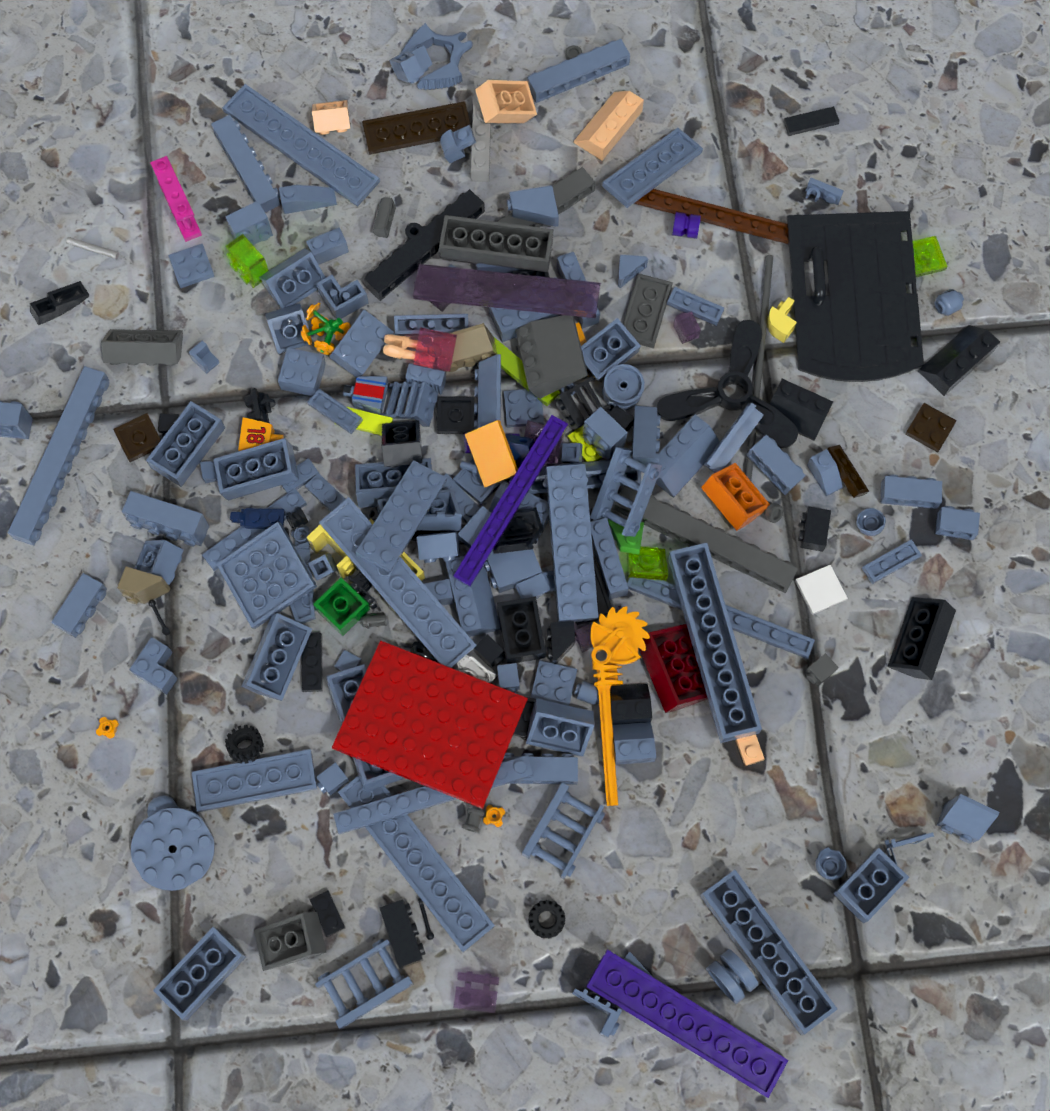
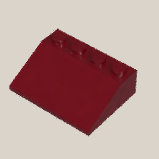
(673, 668)

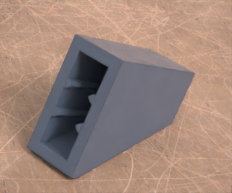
(534, 205)

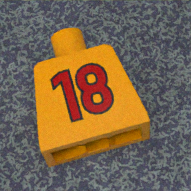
(256, 433)

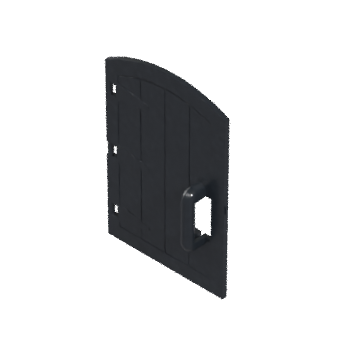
(868, 317)

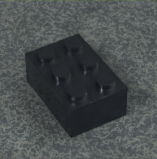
(401, 443)
(521, 630)

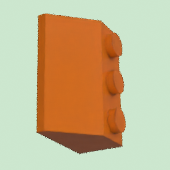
(735, 496)

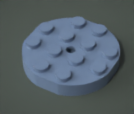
(166, 828)

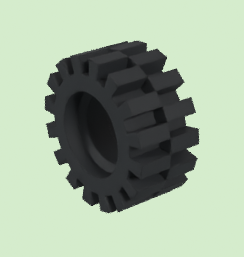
(249, 752)
(556, 910)

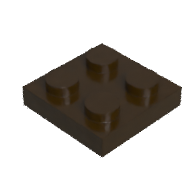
(930, 427)
(137, 437)

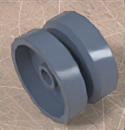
(627, 377)
(732, 976)

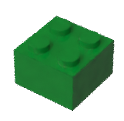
(341, 606)

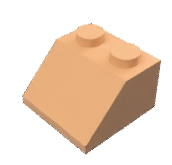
(331, 117)

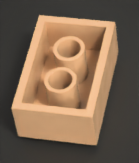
(506, 101)

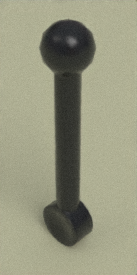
(166, 631)
(429, 935)

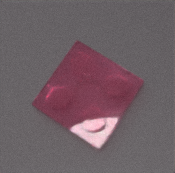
(435, 349)

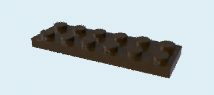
(414, 127)

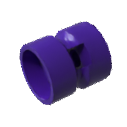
(686, 225)

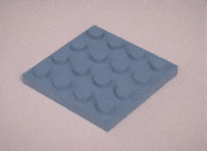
(266, 575)

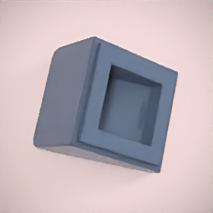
(208, 471)

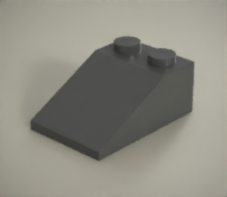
(290, 940)

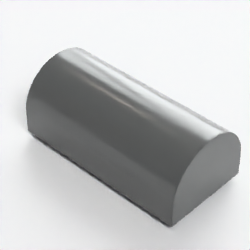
(384, 217)

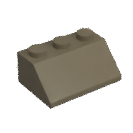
(472, 346)

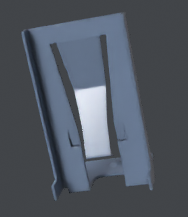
(893, 844)

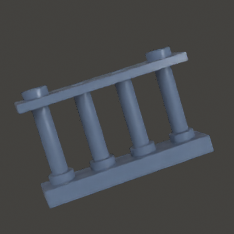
(610, 487)
(543, 830)
(382, 993)

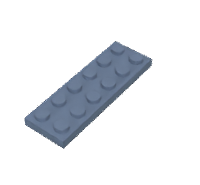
(652, 167)
(401, 516)
(254, 781)

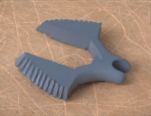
(448, 74)

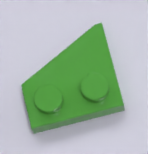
(626, 543)

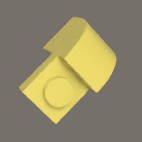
(779, 323)

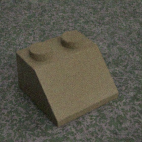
(141, 586)

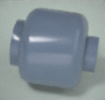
(949, 302)

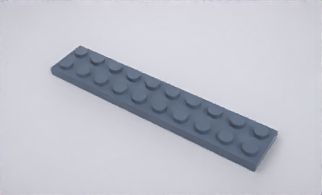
(301, 145)
(400, 589)
(424, 870)

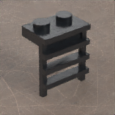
(569, 408)
(520, 532)

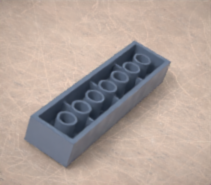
(571, 543)
(768, 952)

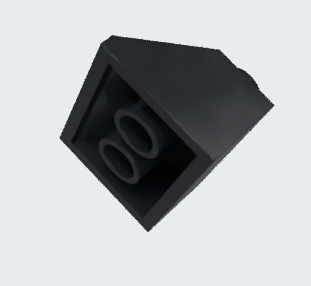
(801, 407)

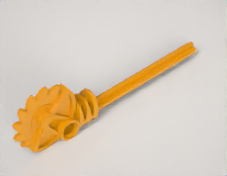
(620, 638)

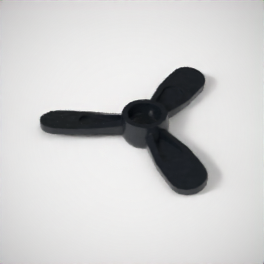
(742, 357)

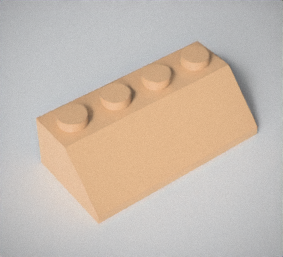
(610, 123)

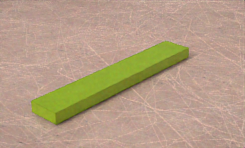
(514, 367)

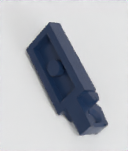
(258, 518)

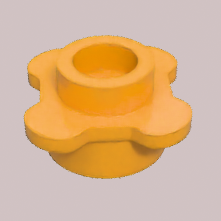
(109, 733)
(499, 812)

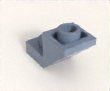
(536, 585)

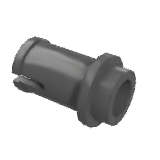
(374, 620)

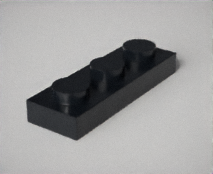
(312, 664)

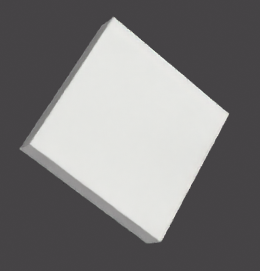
(821, 589)

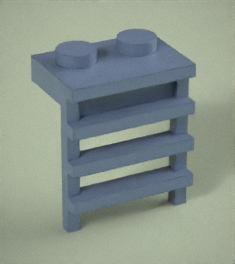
(419, 404)
(610, 1025)

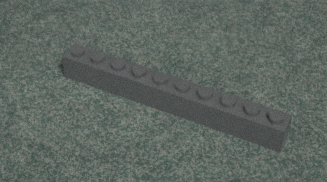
(722, 547)

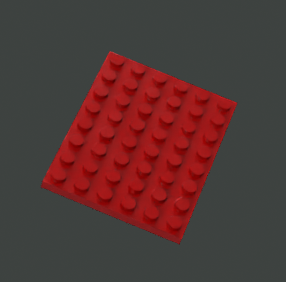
(430, 724)

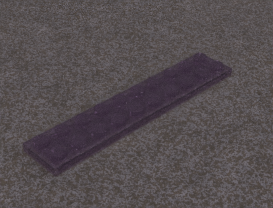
(507, 291)

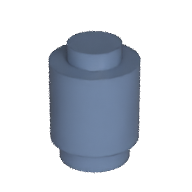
(587, 692)

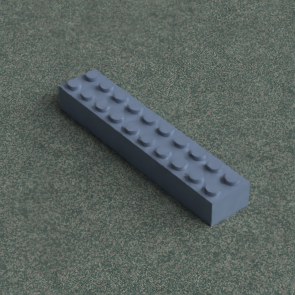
(714, 643)

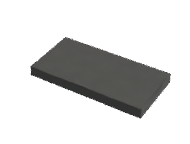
(647, 309)

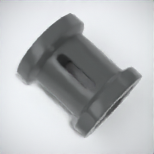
(473, 820)

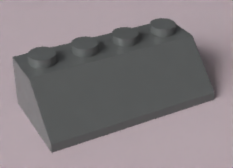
(142, 347)

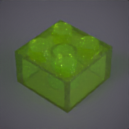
(246, 260)

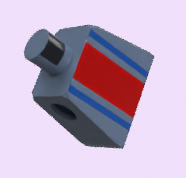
(368, 393)

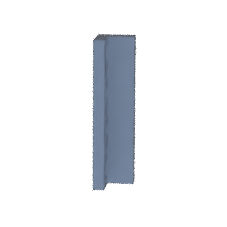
(733, 438)

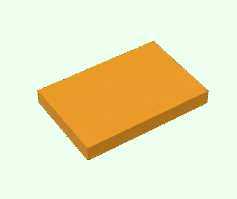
(491, 453)

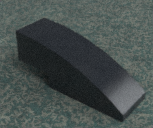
(58, 302)

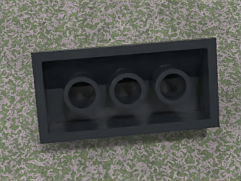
(959, 358)
(922, 637)

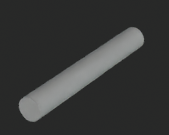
(91, 247)

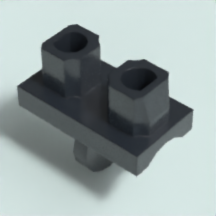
(261, 404)

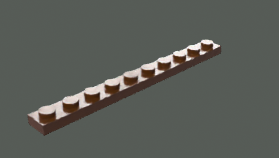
(716, 215)

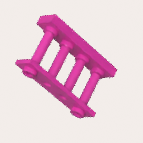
(176, 198)

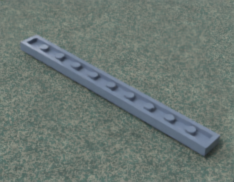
(740, 621)
(419, 799)

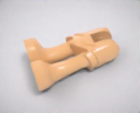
(398, 346)

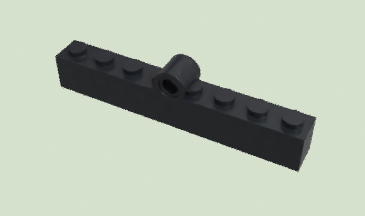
(419, 246)

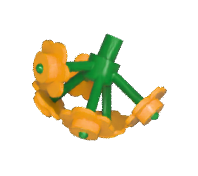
(321, 325)

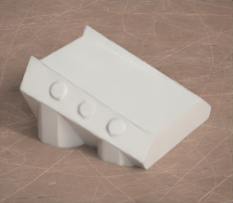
(475, 667)

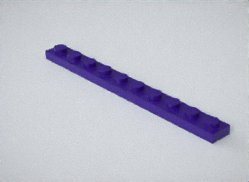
(510, 501)

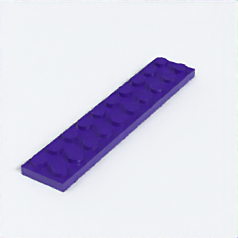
(687, 1023)

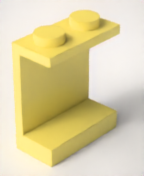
(319, 539)

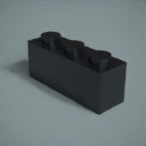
(402, 933)

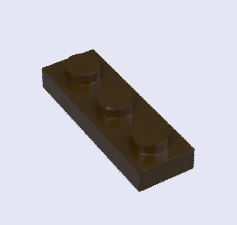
(847, 472)

